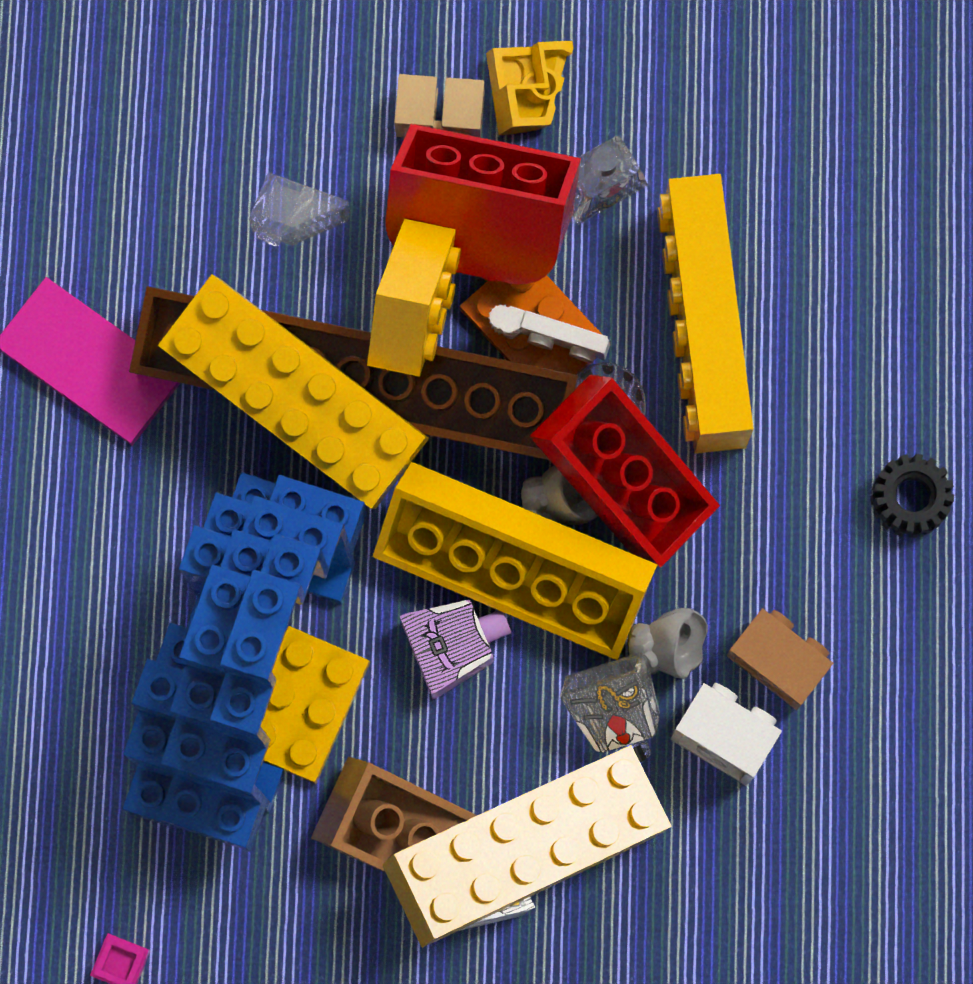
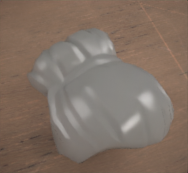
(555, 499)
(671, 642)

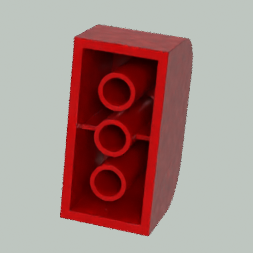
(499, 196)

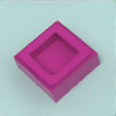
(120, 961)

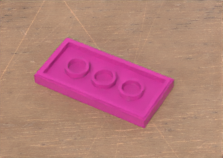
(84, 360)

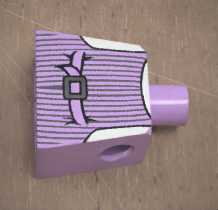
(452, 642)

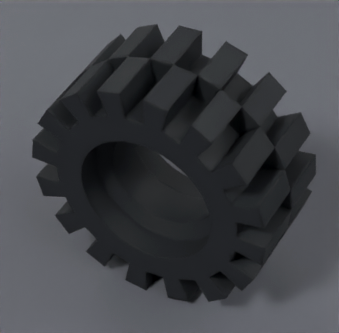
(918, 470)

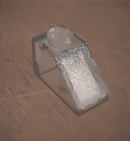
(294, 211)

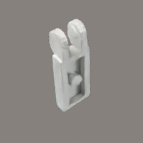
(546, 332)

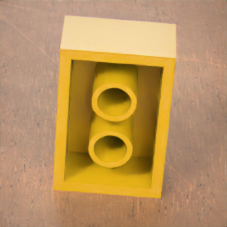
(413, 298)

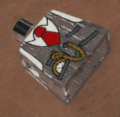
(606, 178)
(614, 704)

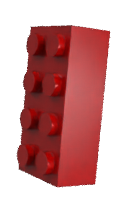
(625, 470)

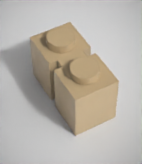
(418, 104)

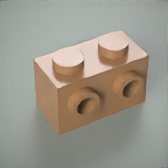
(781, 657)

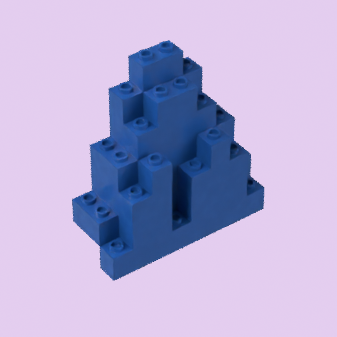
(212, 681)

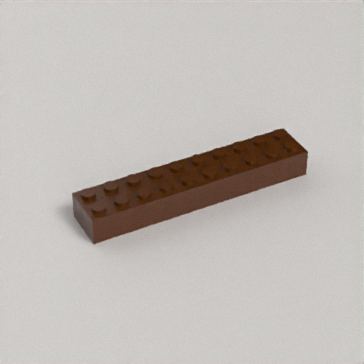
(454, 398)

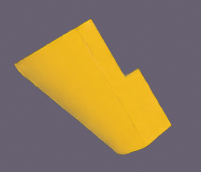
(526, 84)

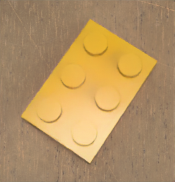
(309, 702)

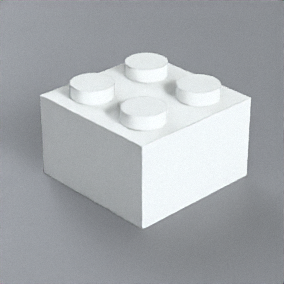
(727, 733)

